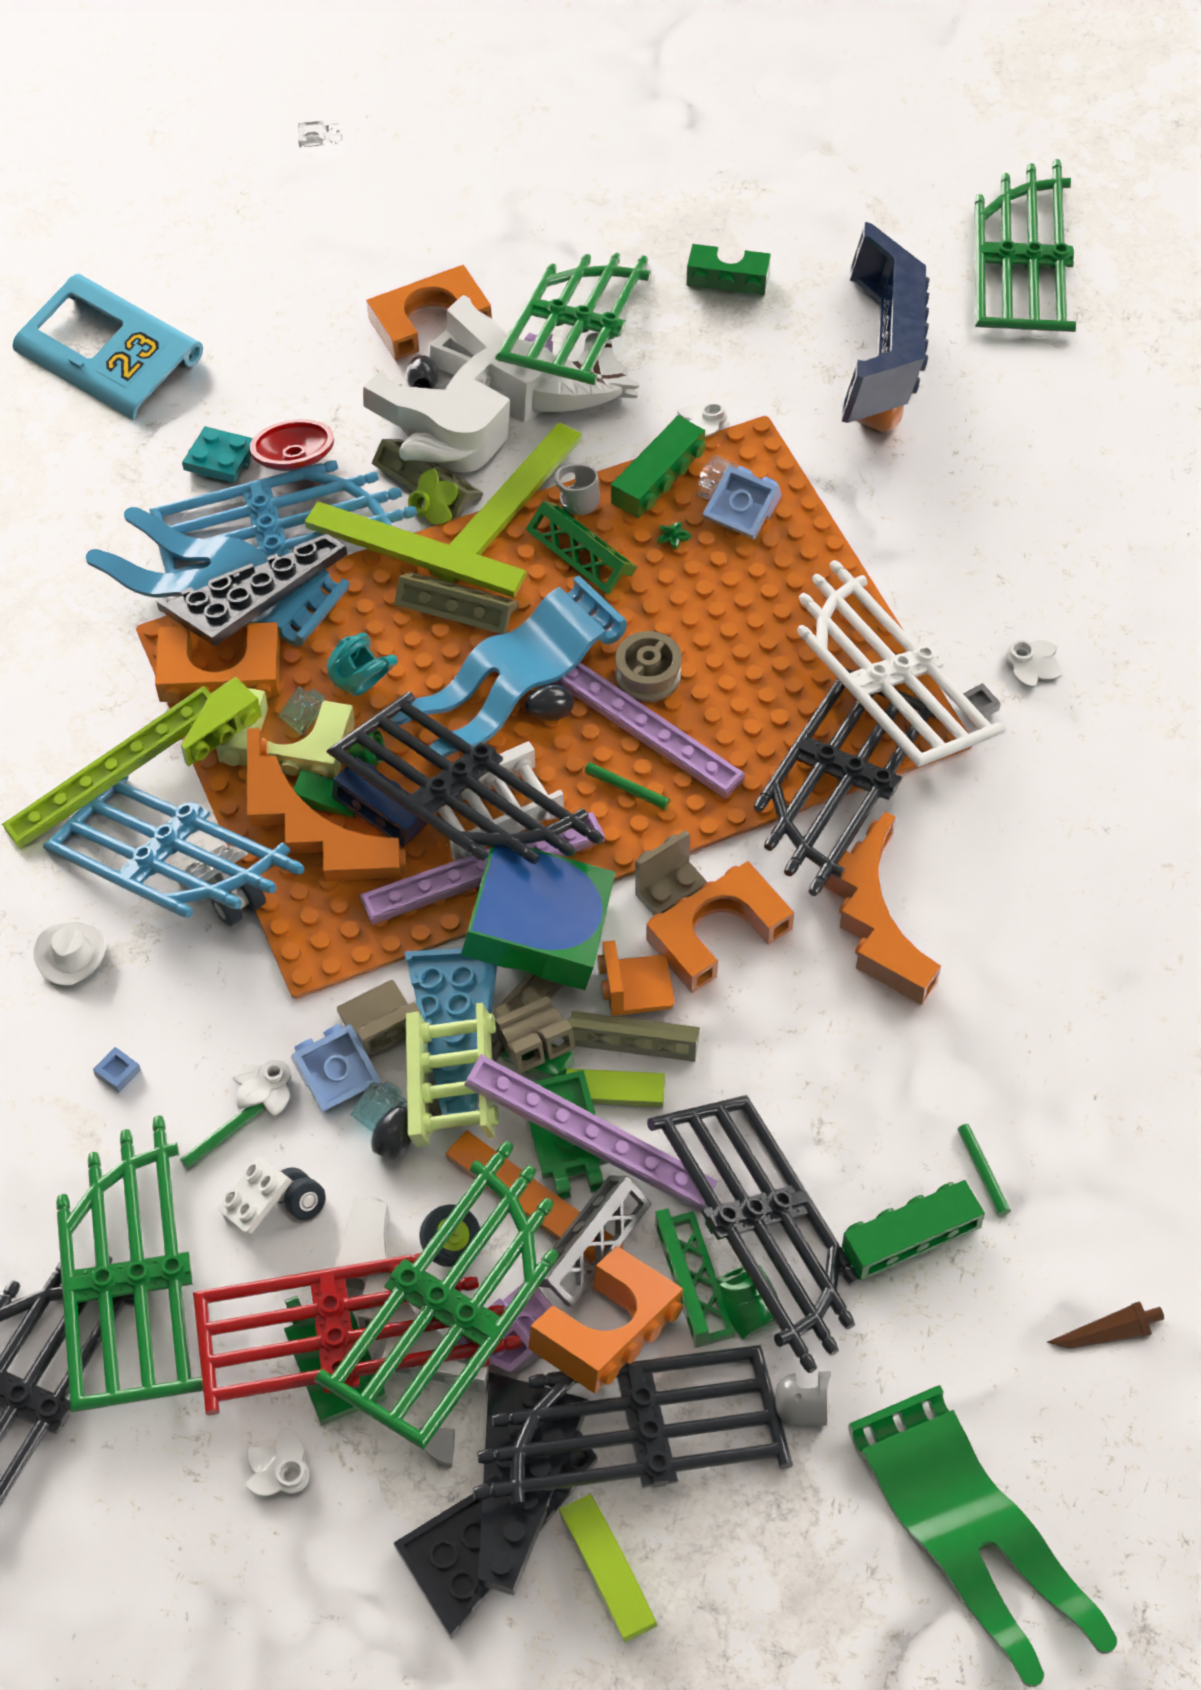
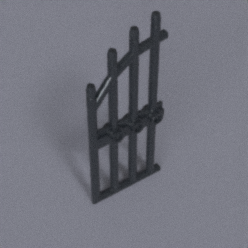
(839, 764)
(453, 780)
(764, 1210)
(22, 1396)
(645, 1424)

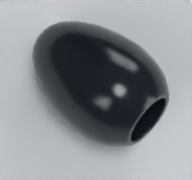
(422, 372)
(550, 703)
(391, 1134)

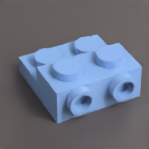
(742, 501)
(334, 1067)

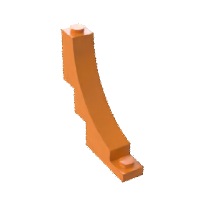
(345, 852)

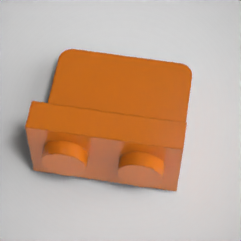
(634, 983)

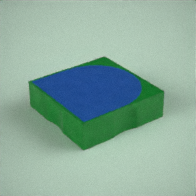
(539, 915)

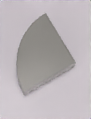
(442, 1447)

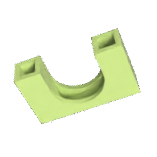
(310, 753)

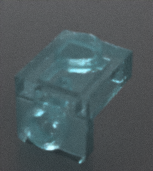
(302, 709)
(376, 1102)

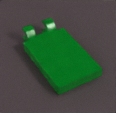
(558, 1156)
(327, 1406)

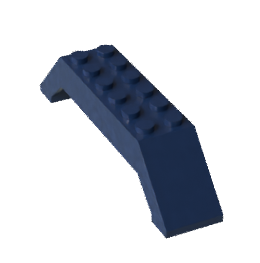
(901, 289)

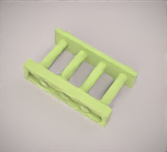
(421, 1062)

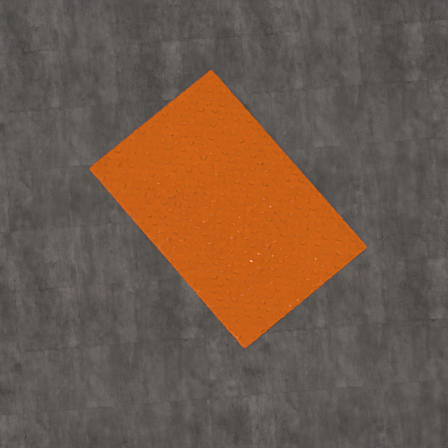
(740, 694)

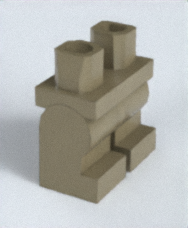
(533, 1030)

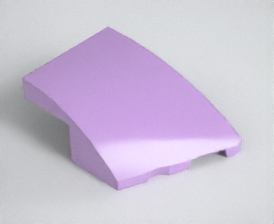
(520, 1357)

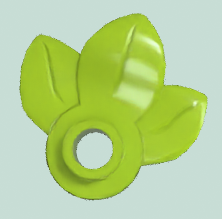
(436, 497)

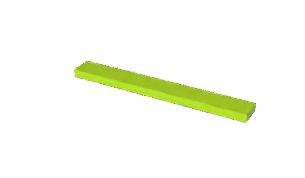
(515, 492)
(415, 549)
(105, 771)

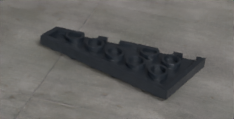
(447, 1548)

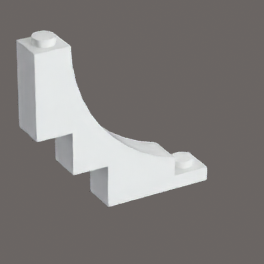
(365, 1242)

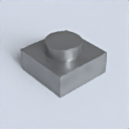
(983, 700)

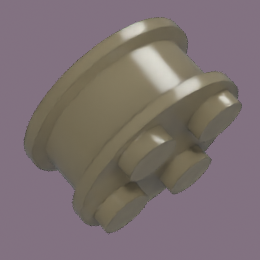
(648, 666)

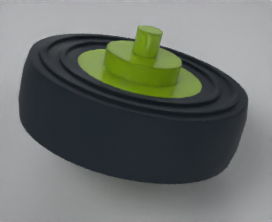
(458, 1240)

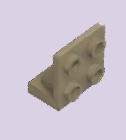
(666, 874)
(378, 1017)

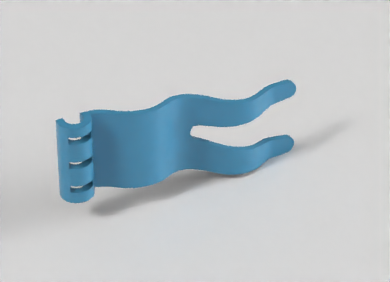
(225, 556)
(525, 658)

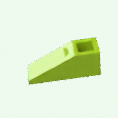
(222, 717)

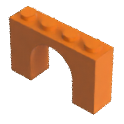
(391, 310)
(179, 678)
(737, 892)
(597, 1355)

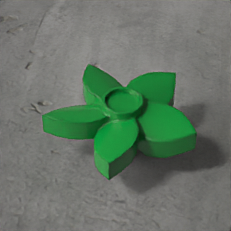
(674, 534)

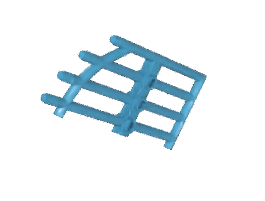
(263, 507)
(164, 842)

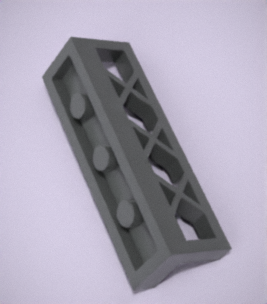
(590, 1225)

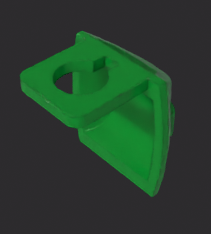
(744, 1302)

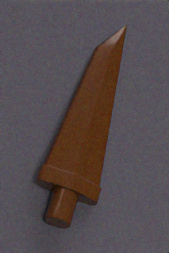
(1119, 1325)

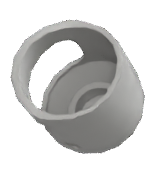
(584, 494)
(802, 1405)

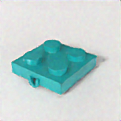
(218, 454)

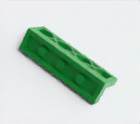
(588, 540)
(683, 1277)

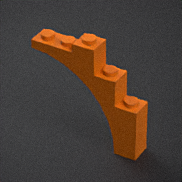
(882, 948)

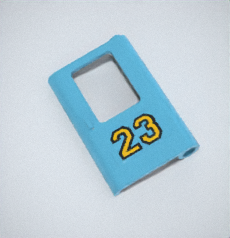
(127, 365)

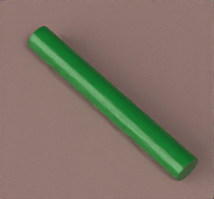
(627, 786)
(220, 1135)
(984, 1170)

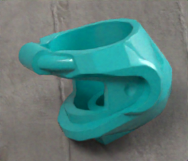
(355, 667)

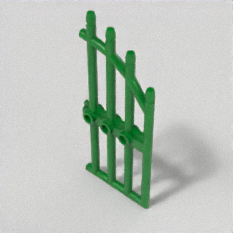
(1031, 255)
(581, 318)
(125, 1278)
(447, 1305)

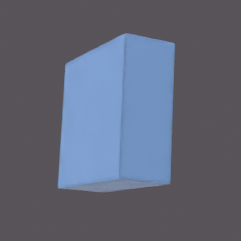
(116, 1069)

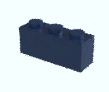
(376, 806)

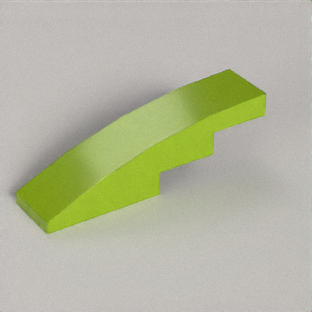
(608, 1568)

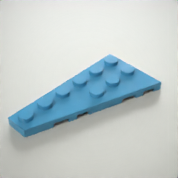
(448, 992)

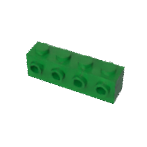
(658, 466)
(912, 1229)

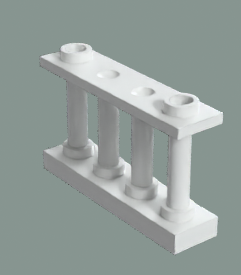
(519, 761)

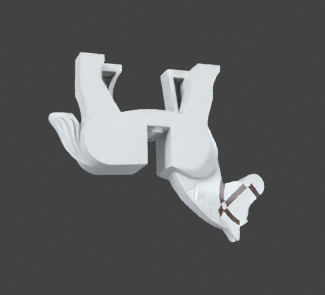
(471, 417)

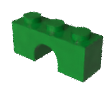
(745, 276)

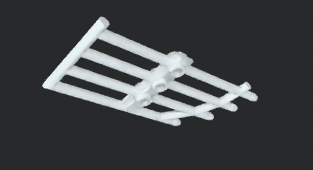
(891, 671)

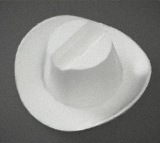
(69, 952)

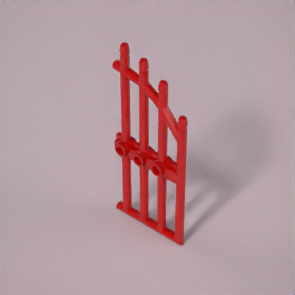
(333, 1328)

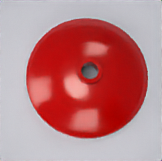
(292, 444)

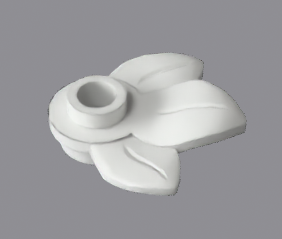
(707, 416)
(1034, 662)
(260, 1088)
(274, 1463)

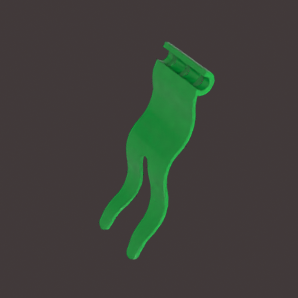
(956, 1510)

